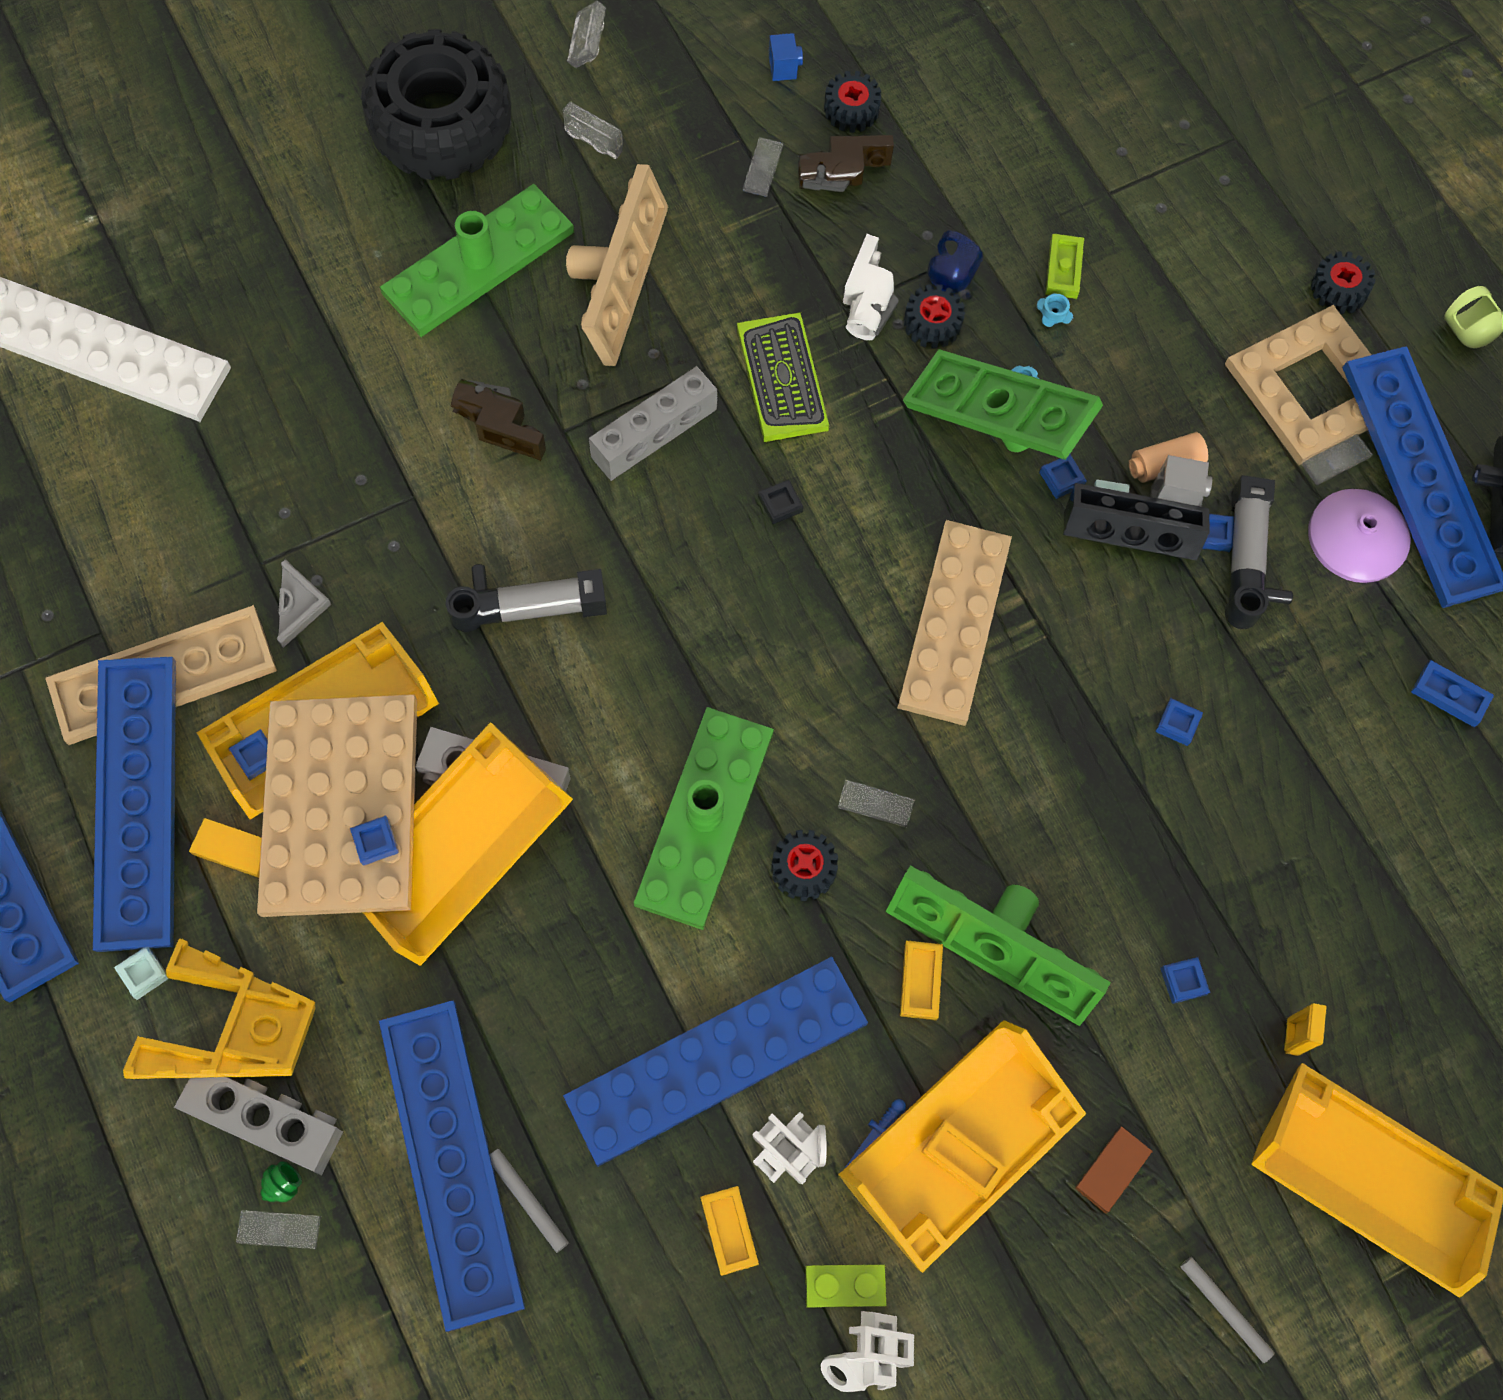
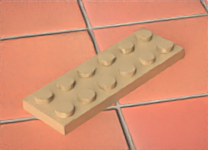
(955, 623)
(207, 661)

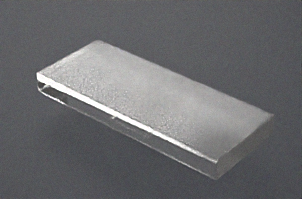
(763, 167)
(1337, 459)
(876, 803)
(278, 1229)

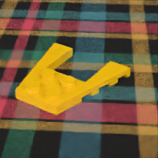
(259, 1035)

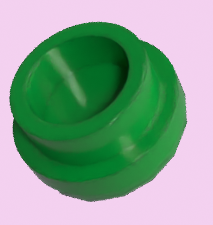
(280, 1182)

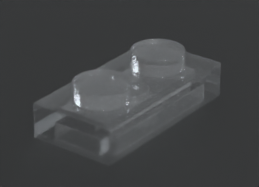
(586, 34)
(593, 130)

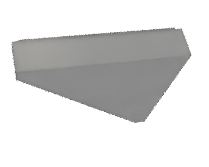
(298, 603)

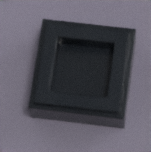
(780, 501)

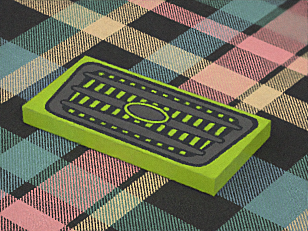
(782, 377)

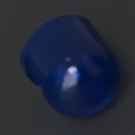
(958, 269)

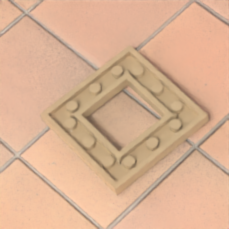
(1256, 374)

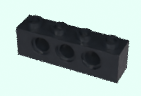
(1136, 521)

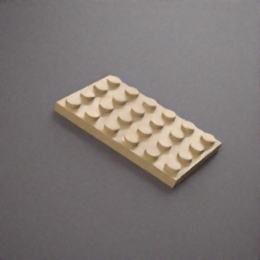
(325, 773)

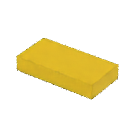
(228, 847)
(921, 980)
(1305, 1029)
(965, 1159)
(729, 1231)

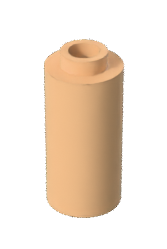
(1149, 460)

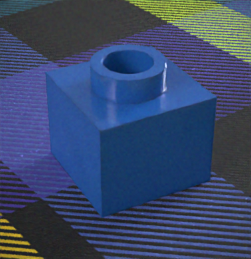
(784, 57)

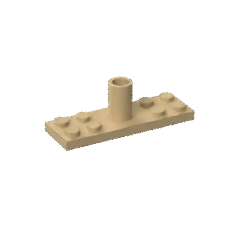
(620, 266)

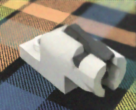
(869, 293)

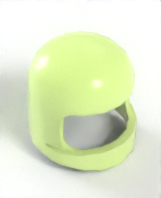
(1479, 323)

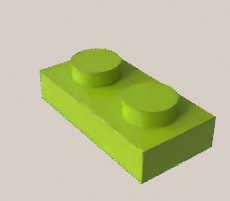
(1064, 265)
(845, 1286)

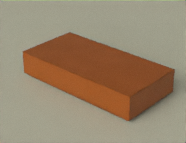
(1113, 1169)

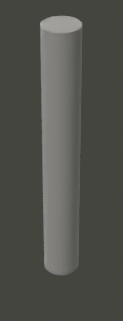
(528, 1201)
(1227, 1309)

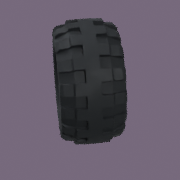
(443, 138)

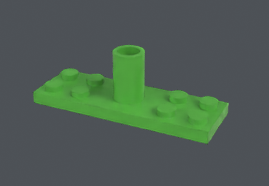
(476, 259)
(1003, 404)
(696, 841)
(999, 942)

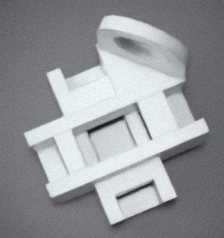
(783, 1155)
(866, 1366)

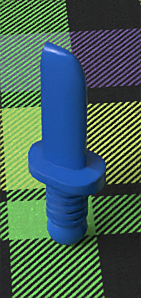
(897, 1108)

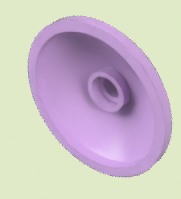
(1352, 548)

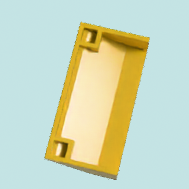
(360, 668)
(468, 837)
(998, 1097)
(1382, 1181)

